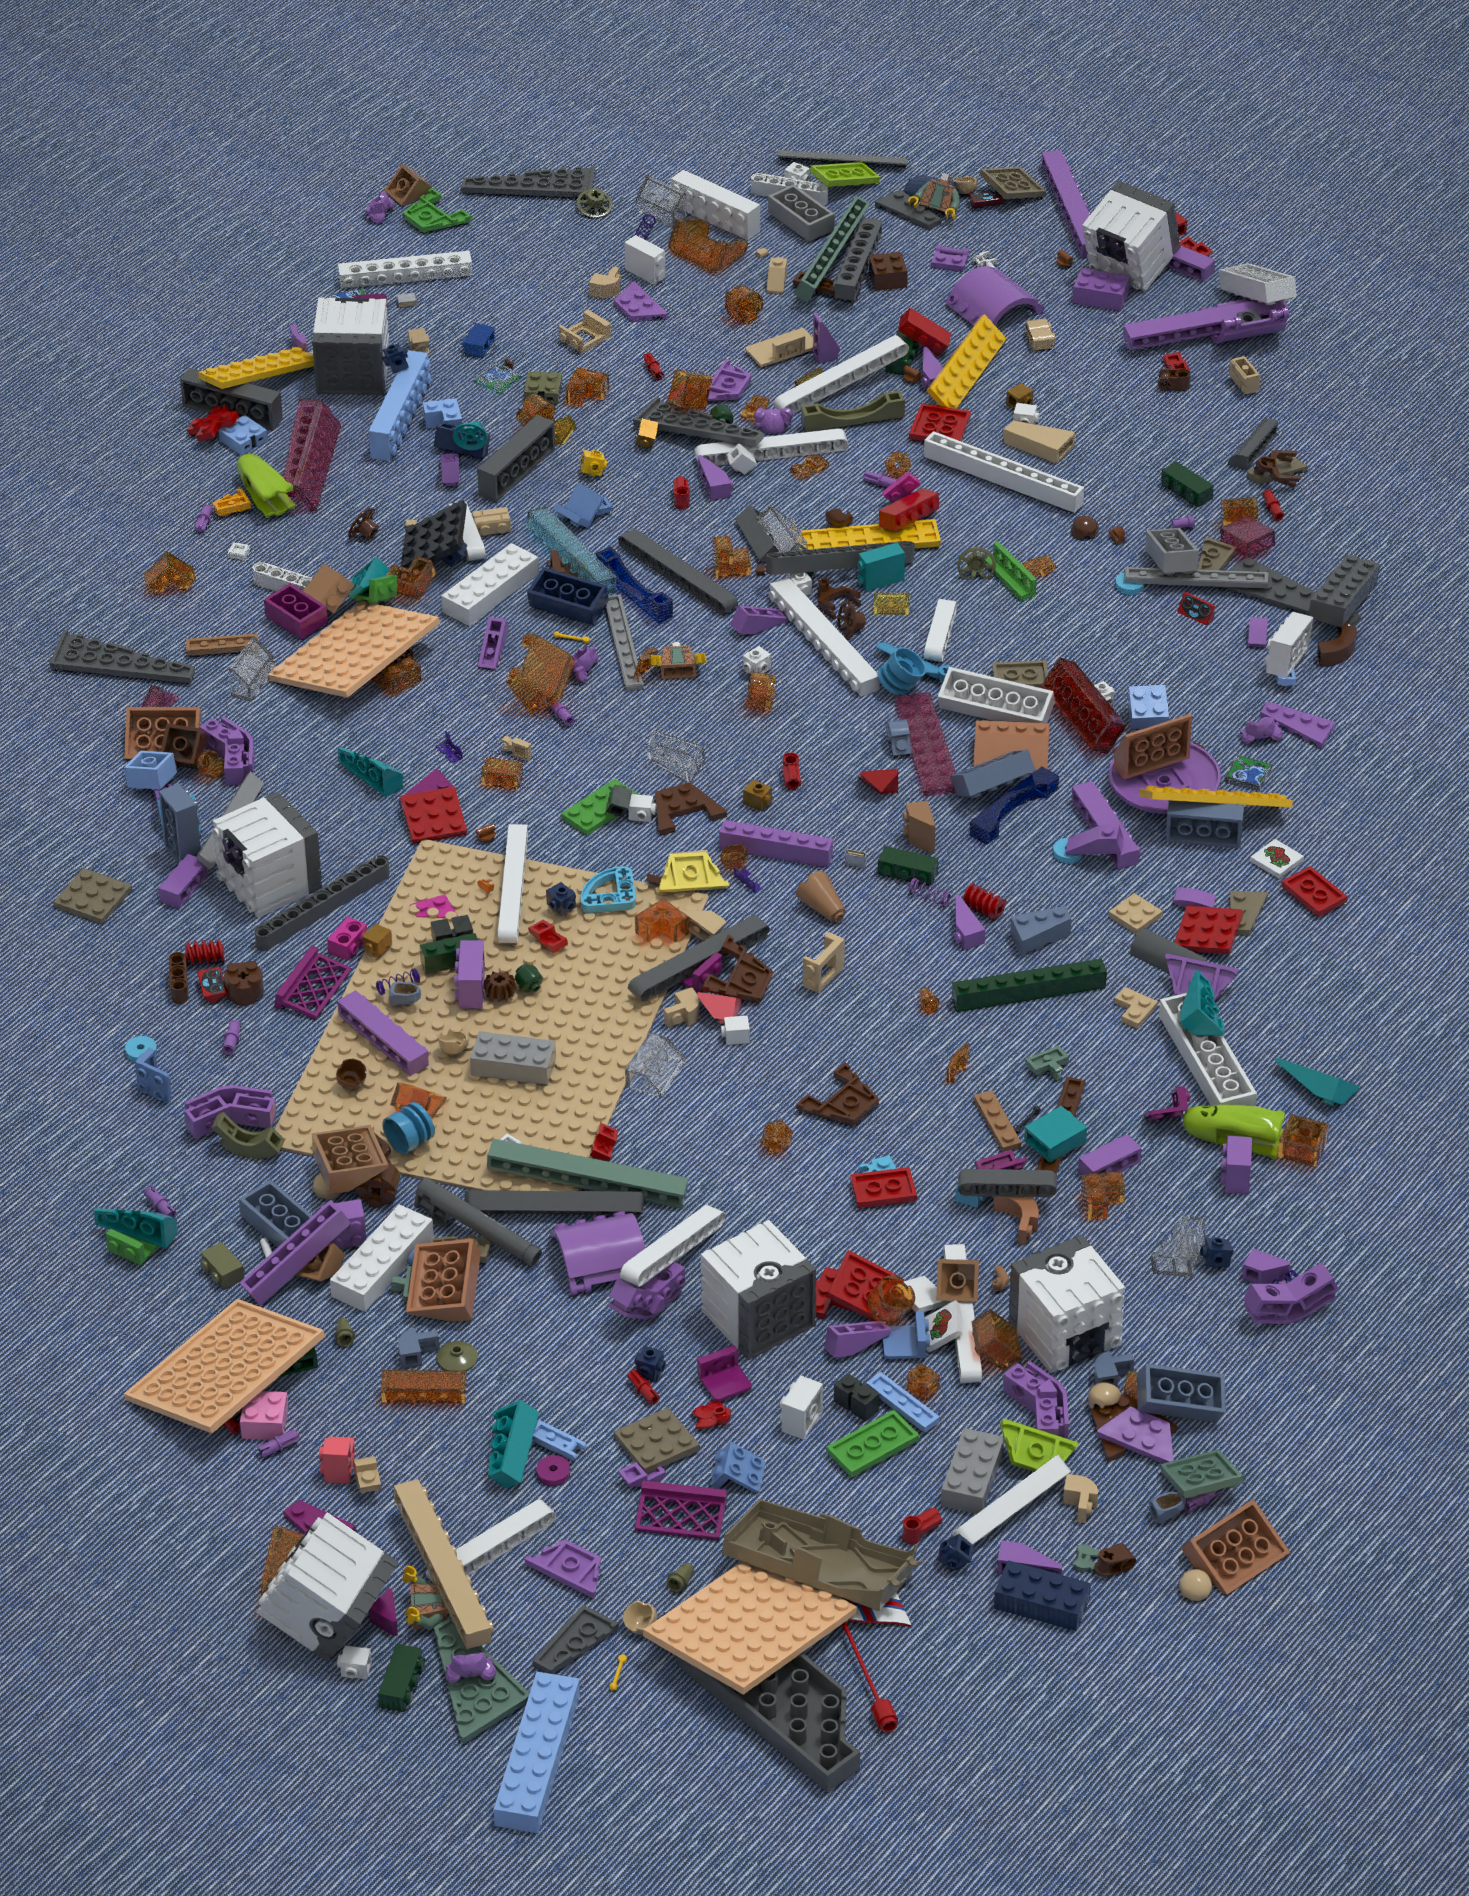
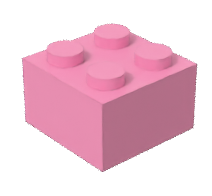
(264, 1416)

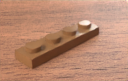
(218, 644)
(997, 1121)

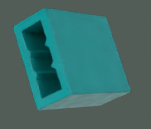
(881, 567)
(1055, 1134)

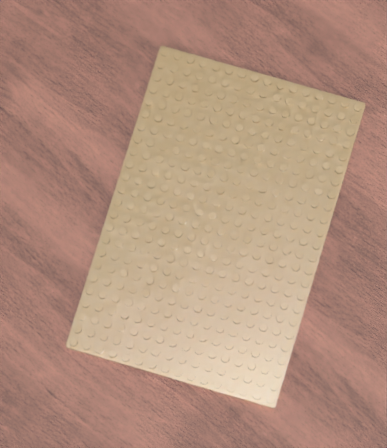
(579, 1007)

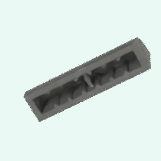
(1254, 444)
(755, 533)
(1153, 948)

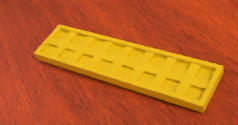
(966, 363)
(257, 368)
(922, 533)
(1217, 796)

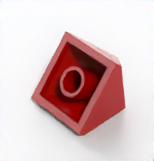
(881, 780)

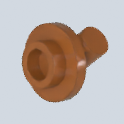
(1064, 259)
(911, 375)
(1118, 534)
(486, 833)

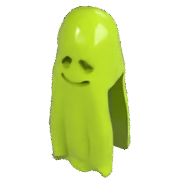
(265, 485)
(1220, 1121)

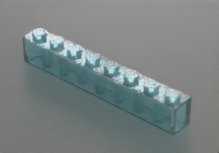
(569, 547)

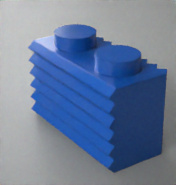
(478, 340)

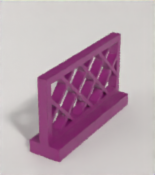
(299, 978)
(665, 1493)

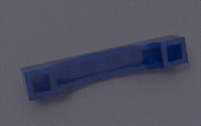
(656, 605)
(1038, 785)

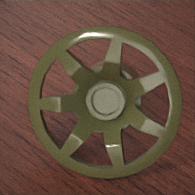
(595, 200)
(976, 563)

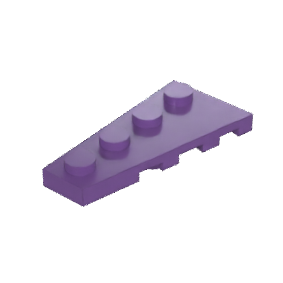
(1307, 725)

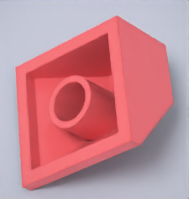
(720, 1006)

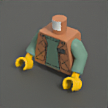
(938, 196)
(678, 661)
(426, 1602)

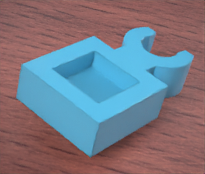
(878, 1164)

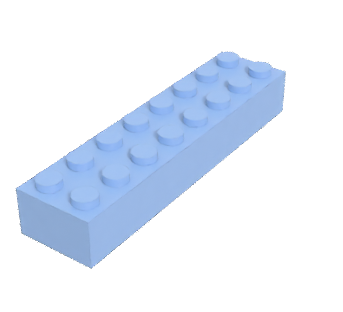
(399, 406)
(537, 1752)

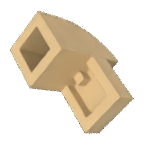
(605, 286)
(418, 340)
(685, 1009)
(366, 1474)
(1082, 1493)

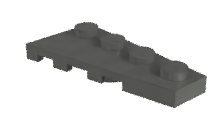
(898, 203)
(575, 1637)

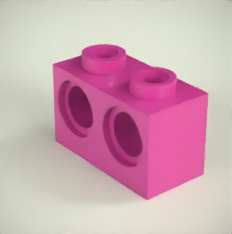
(346, 938)

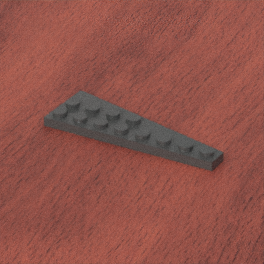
(535, 183)

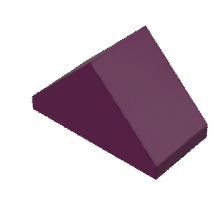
(383, 1613)

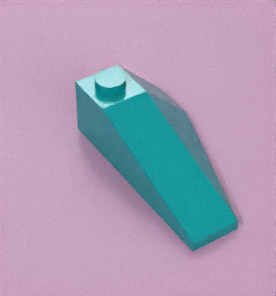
(372, 570)
(375, 773)
(1200, 1010)
(1322, 1085)
(142, 1225)

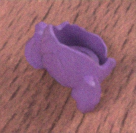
(378, 207)
(773, 419)
(583, 662)
(1263, 729)
(470, 1666)

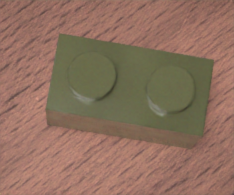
(222, 1266)

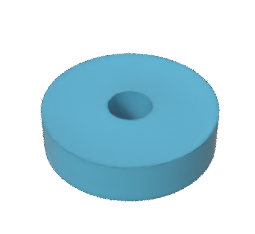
(1127, 588)
(1059, 852)
(139, 1045)

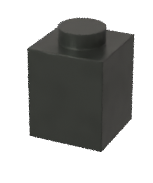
(619, 800)

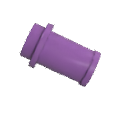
(1183, 522)

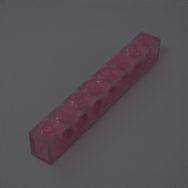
(300, 430)

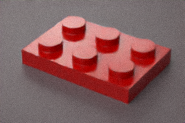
(1314, 891)
(883, 1187)

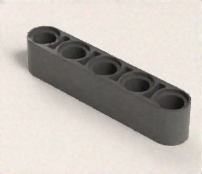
(1007, 1183)

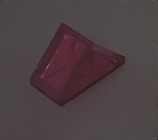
(159, 697)

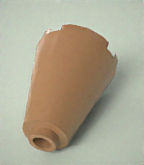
(821, 896)

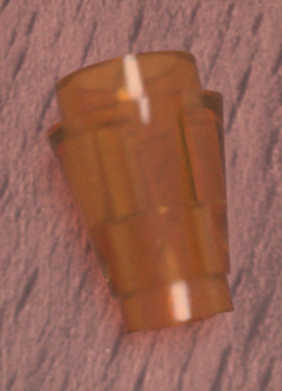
(928, 1000)

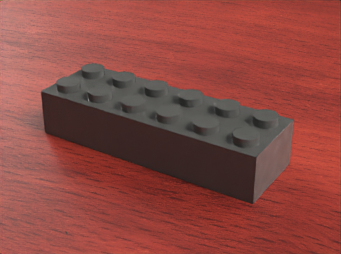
(254, 401)
(516, 458)
(1344, 590)

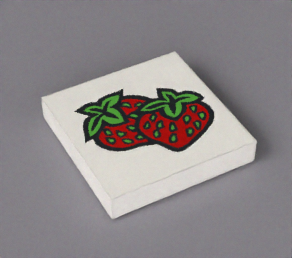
(1277, 858)
(944, 1325)

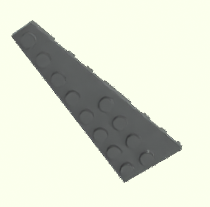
(696, 423)
(1281, 590)
(92, 656)

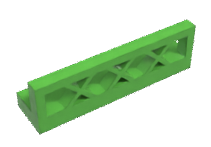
(1012, 573)

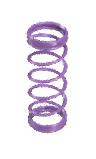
(935, 894)

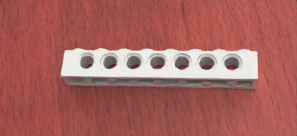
(405, 269)

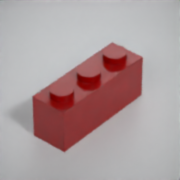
(924, 331)

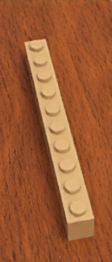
(443, 1564)

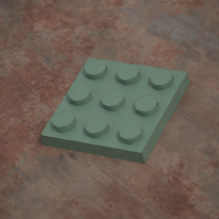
(1201, 1474)

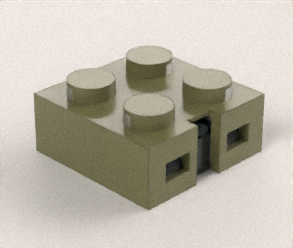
(545, 385)

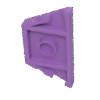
(638, 304)
(728, 382)
(1183, 968)
(1140, 1434)
(569, 1565)

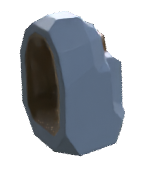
(404, 993)
(1166, 1506)

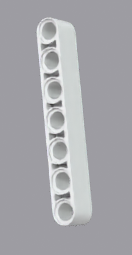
(1013, 1500)
(504, 1536)

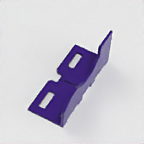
(448, 751)
(743, 877)

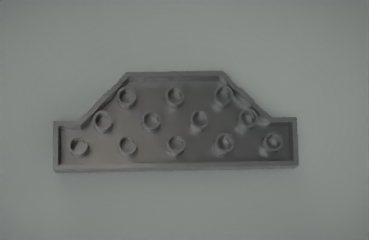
(798, 1714)

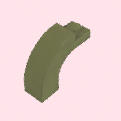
(246, 1143)

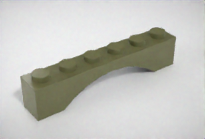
(887, 406)

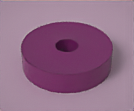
(553, 1470)

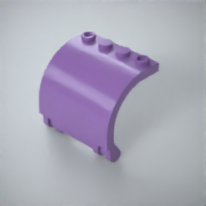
(988, 293)
(1249, 329)
(598, 1248)

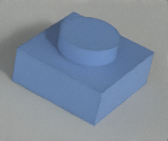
(605, 507)

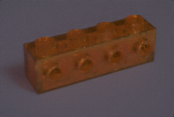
(423, 1386)

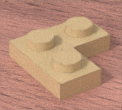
(1138, 1007)

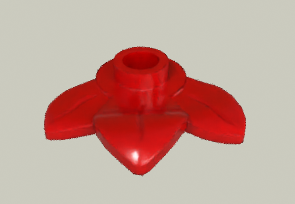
(711, 1415)

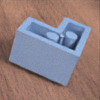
(441, 411)

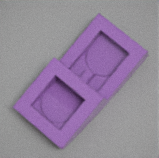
(298, 340)
(1257, 632)
(1193, 897)
(634, 1475)

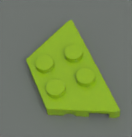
(1032, 1447)

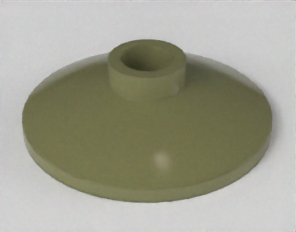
(457, 1356)

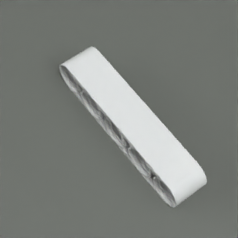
(768, 184)
(475, 547)
(276, 577)
(940, 630)

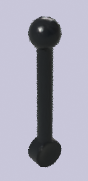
(1017, 1128)

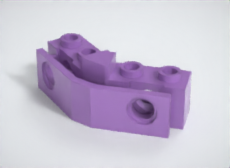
(231, 746)
(239, 1103)
(649, 1298)
(1292, 1300)
(1039, 1396)

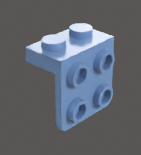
(581, 506)
(150, 1078)
(908, 1340)
(739, 1466)

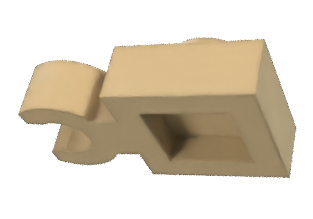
(519, 748)

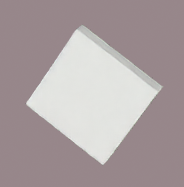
(925, 1294)

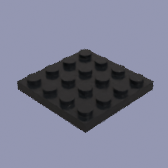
(435, 535)

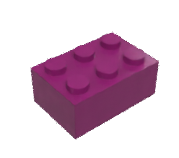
(295, 611)

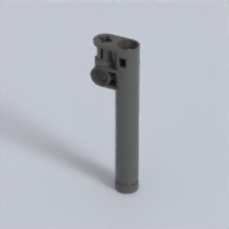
(445, 1206)

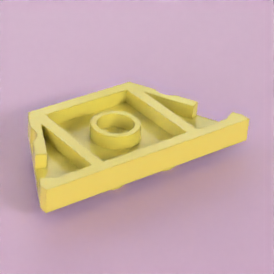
(691, 873)

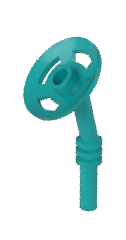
(470, 435)

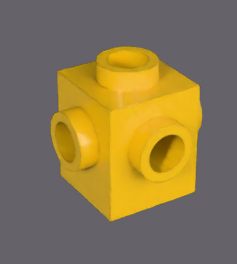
(592, 463)

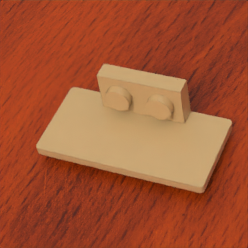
(781, 347)

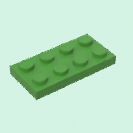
(591, 811)
(872, 1443)

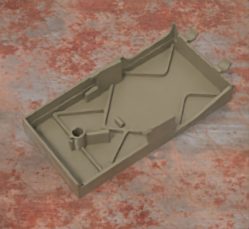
(819, 1553)

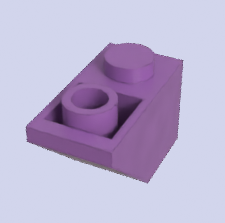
(1264, 1268)

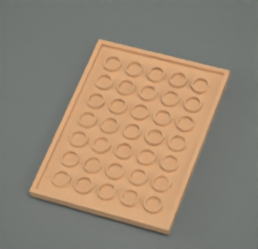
(353, 649)
(224, 1365)
(748, 1624)

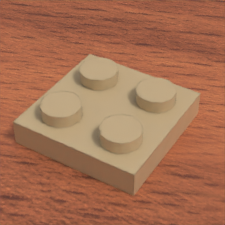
(1135, 913)

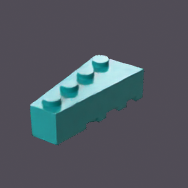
(512, 1442)

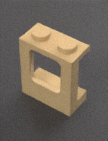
(592, 325)
(831, 956)

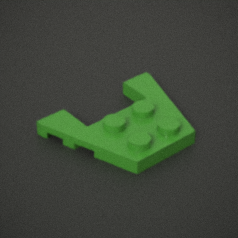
(428, 217)

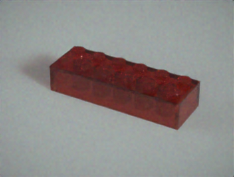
(1084, 706)

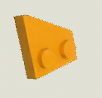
(230, 504)

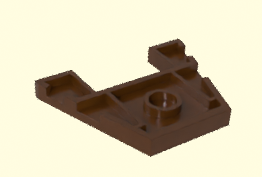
(681, 801)
(747, 979)
(847, 1104)
(1103, 1416)

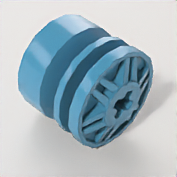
(901, 671)
(408, 1128)

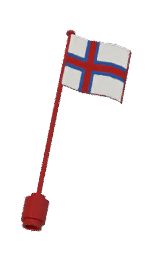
(890, 1613)

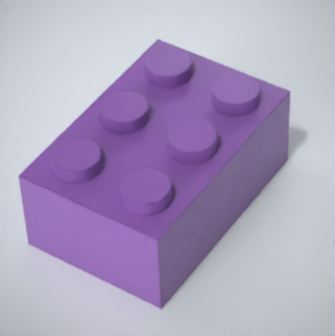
(1101, 289)
(470, 974)

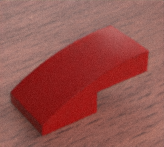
(1192, 245)
(1175, 361)
(547, 936)
(603, 1142)

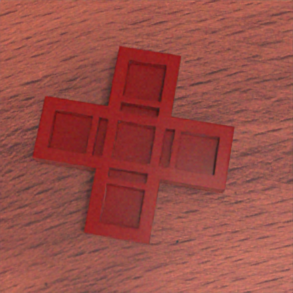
(208, 427)
(822, 1287)

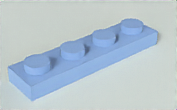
(903, 1402)

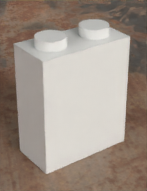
(645, 259)

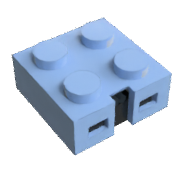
(243, 435)

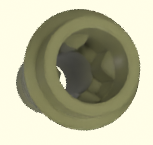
(344, 1334)
(680, 1577)

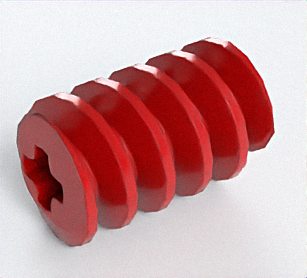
(983, 901)
(204, 952)

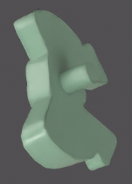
(1083, 1561)

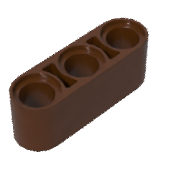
(178, 978)

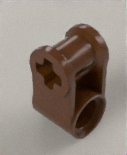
(1176, 379)
(1114, 1561)

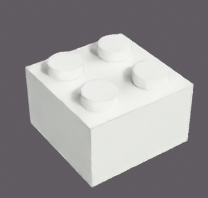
(801, 1407)

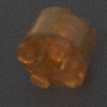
(743, 303)
(534, 406)
(760, 691)
(890, 1299)

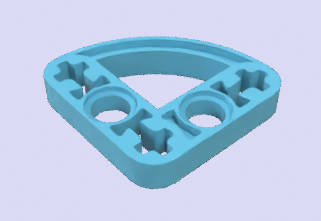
(618, 898)

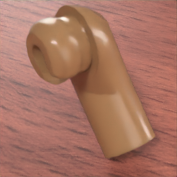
(1002, 1279)

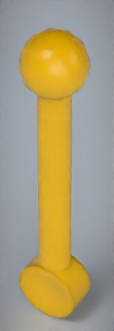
(586, 640)
(622, 1659)

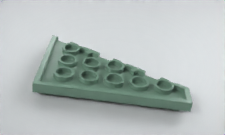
(475, 1700)

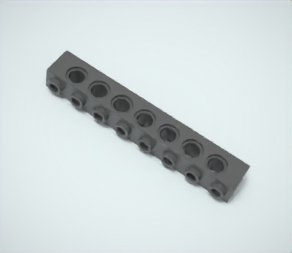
(857, 259)

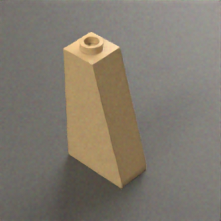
(1039, 440)

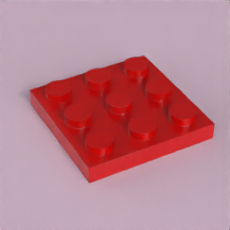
(941, 420)
(433, 815)
(1209, 929)
(855, 1281)

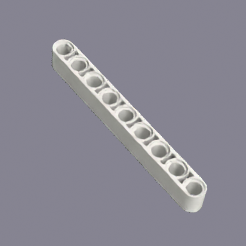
(843, 374)
(779, 446)
(513, 883)
(672, 1245)
(968, 1360)

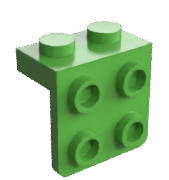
(380, 589)
(129, 1247)

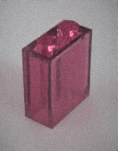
(1248, 536)

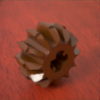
(499, 985)

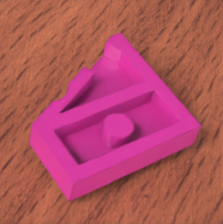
(440, 902)

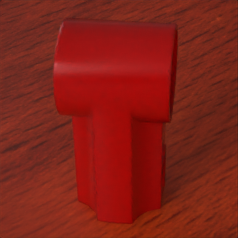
(681, 493)
(791, 771)
(918, 1525)

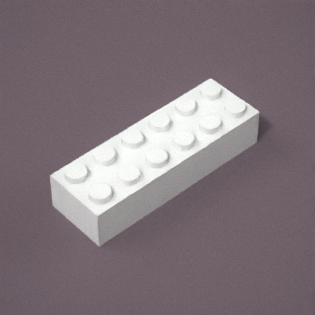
(718, 205)
(1258, 283)
(490, 584)
(994, 698)
(380, 1258)

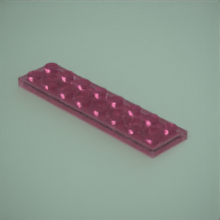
(316, 456)
(927, 743)

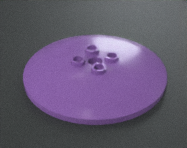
(1196, 773)

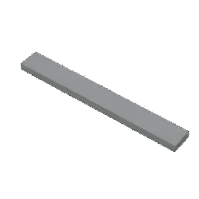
(842, 157)
(1197, 578)
(623, 643)
(244, 795)

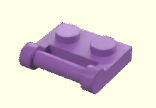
(955, 261)

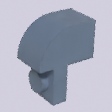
(898, 735)
(413, 1344)
(1109, 1368)

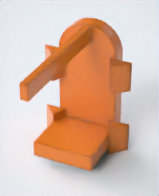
(486, 887)

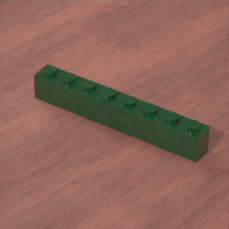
(1029, 985)

